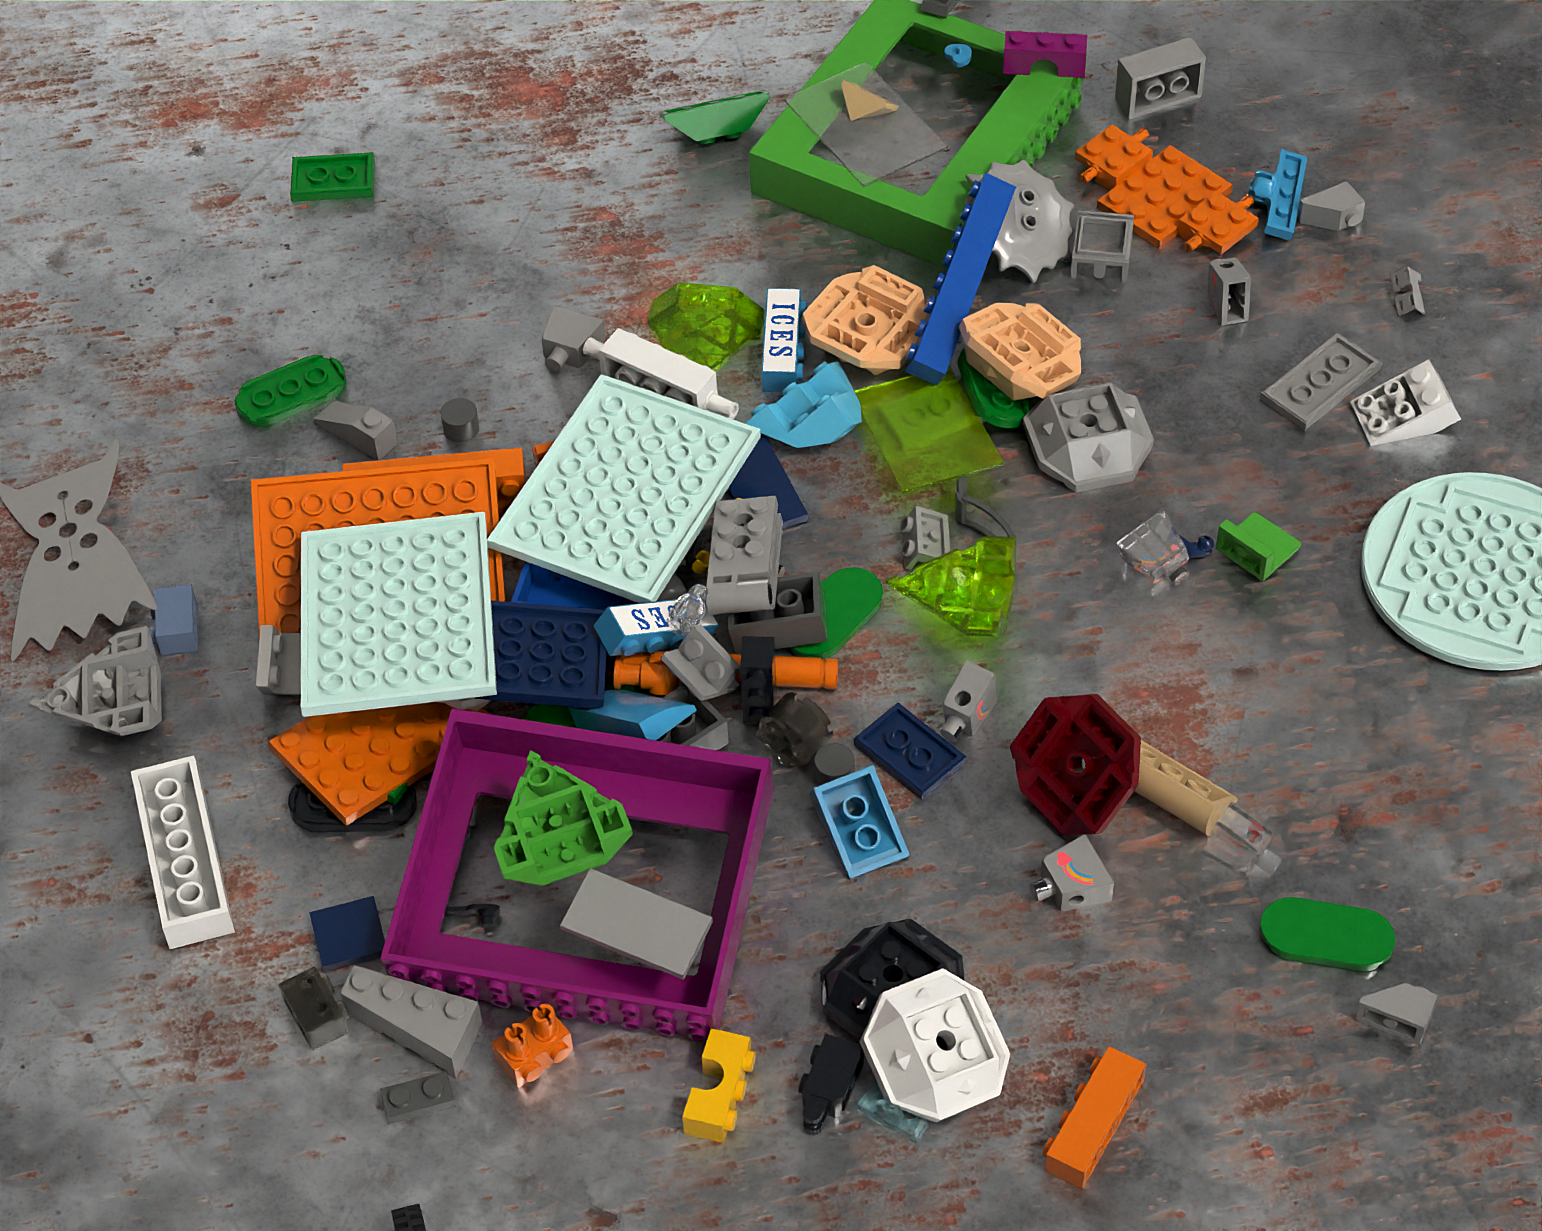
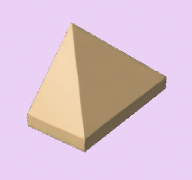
(864, 103)

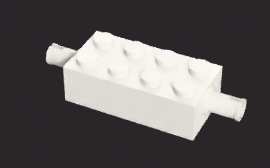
(659, 371)

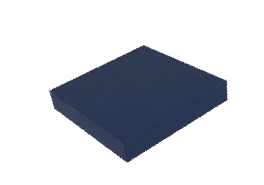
(348, 933)

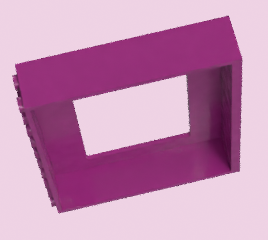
(653, 784)

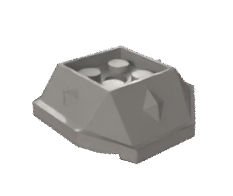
(1089, 436)

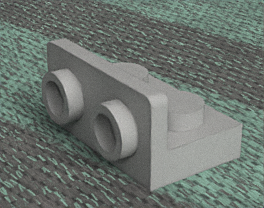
(924, 536)

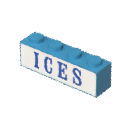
(782, 339)
(642, 628)

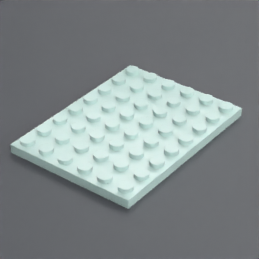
(624, 490)
(396, 614)

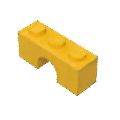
(712, 1111)

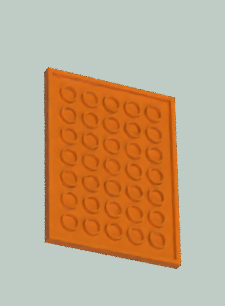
(355, 498)

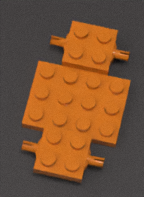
(1164, 192)

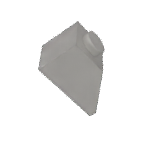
(1332, 208)
(1399, 1011)

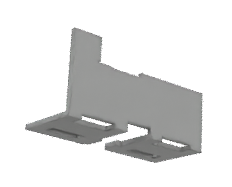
(1414, 279)

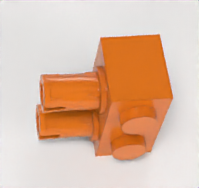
(532, 1045)

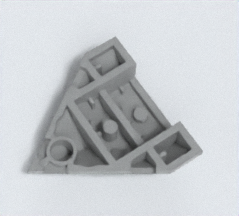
(111, 689)

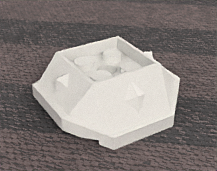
(910, 1063)

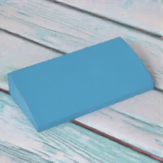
(632, 715)

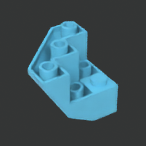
(812, 410)

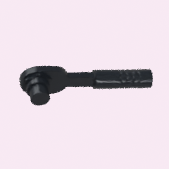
(486, 911)

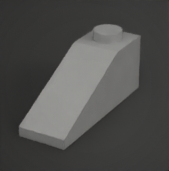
(360, 427)

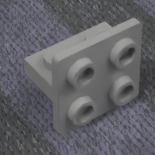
(703, 665)

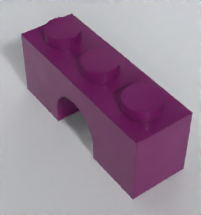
(1025, 48)

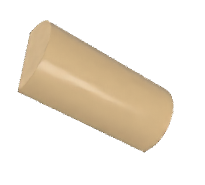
(1181, 790)

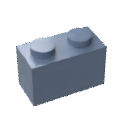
(175, 620)

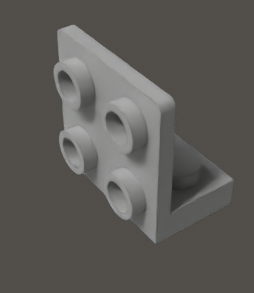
(278, 662)

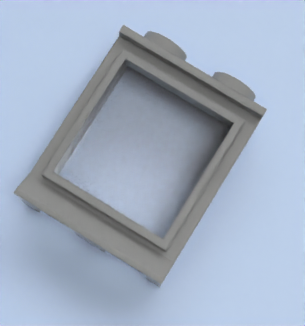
(1102, 241)

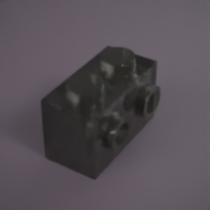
(314, 1008)

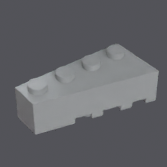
(415, 1016)

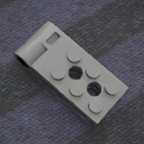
(744, 556)

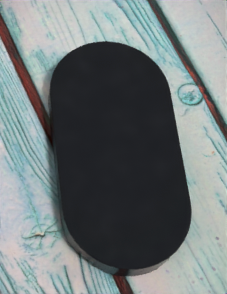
(314, 815)

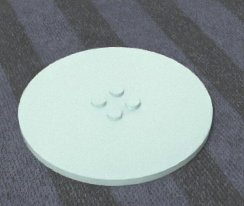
(1461, 569)

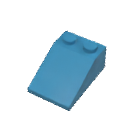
(859, 822)

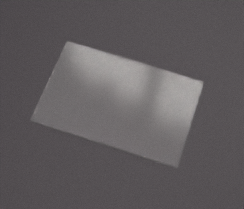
(870, 145)

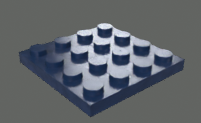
(548, 655)

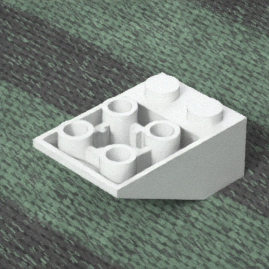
(1406, 406)

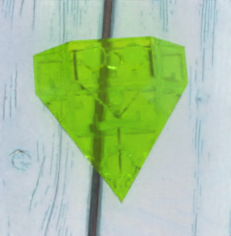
(705, 322)
(968, 586)

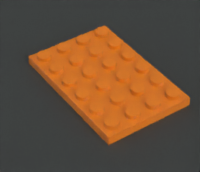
(363, 754)

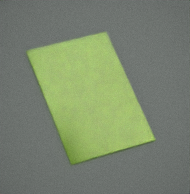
(927, 430)

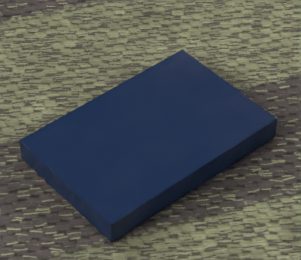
(910, 751)

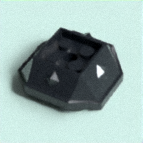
(875, 955)

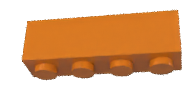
(1094, 1116)

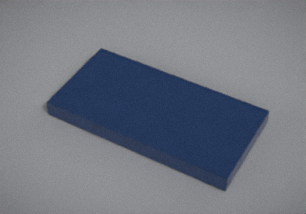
(764, 476)

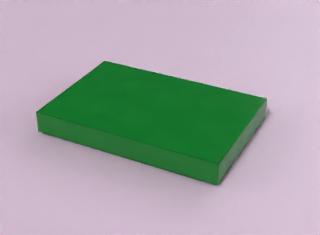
(332, 177)

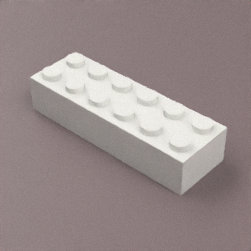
(182, 852)

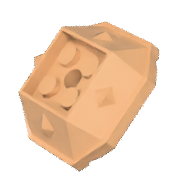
(866, 319)
(1022, 349)

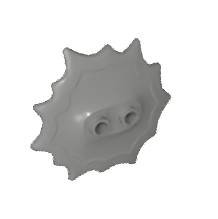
(1035, 224)

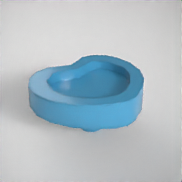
(958, 54)

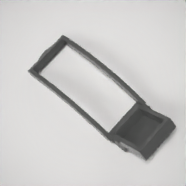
(961, 500)

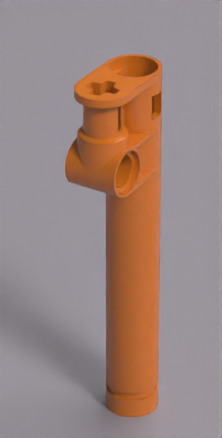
(652, 673)

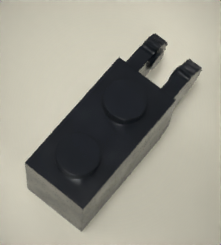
(830, 1081)

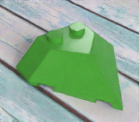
(557, 826)

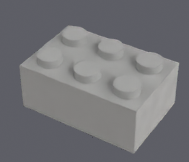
(1160, 77)

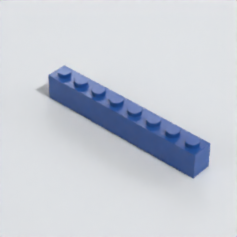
(960, 278)

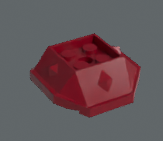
(1050, 762)

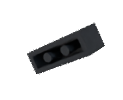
(757, 677)

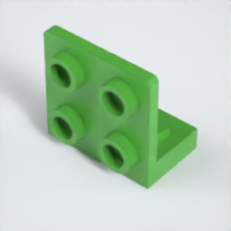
(1256, 545)

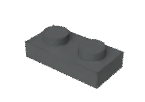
(417, 1097)

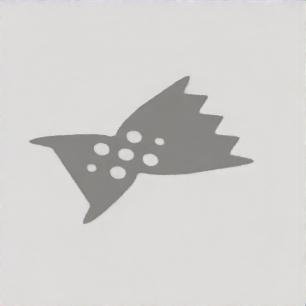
(106, 572)

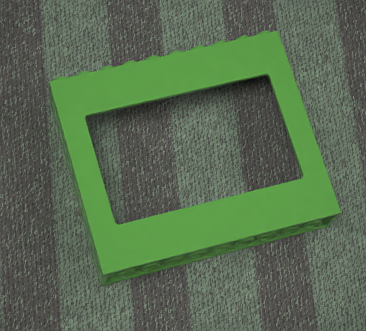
(922, 226)

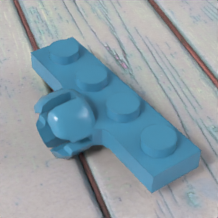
(1280, 193)

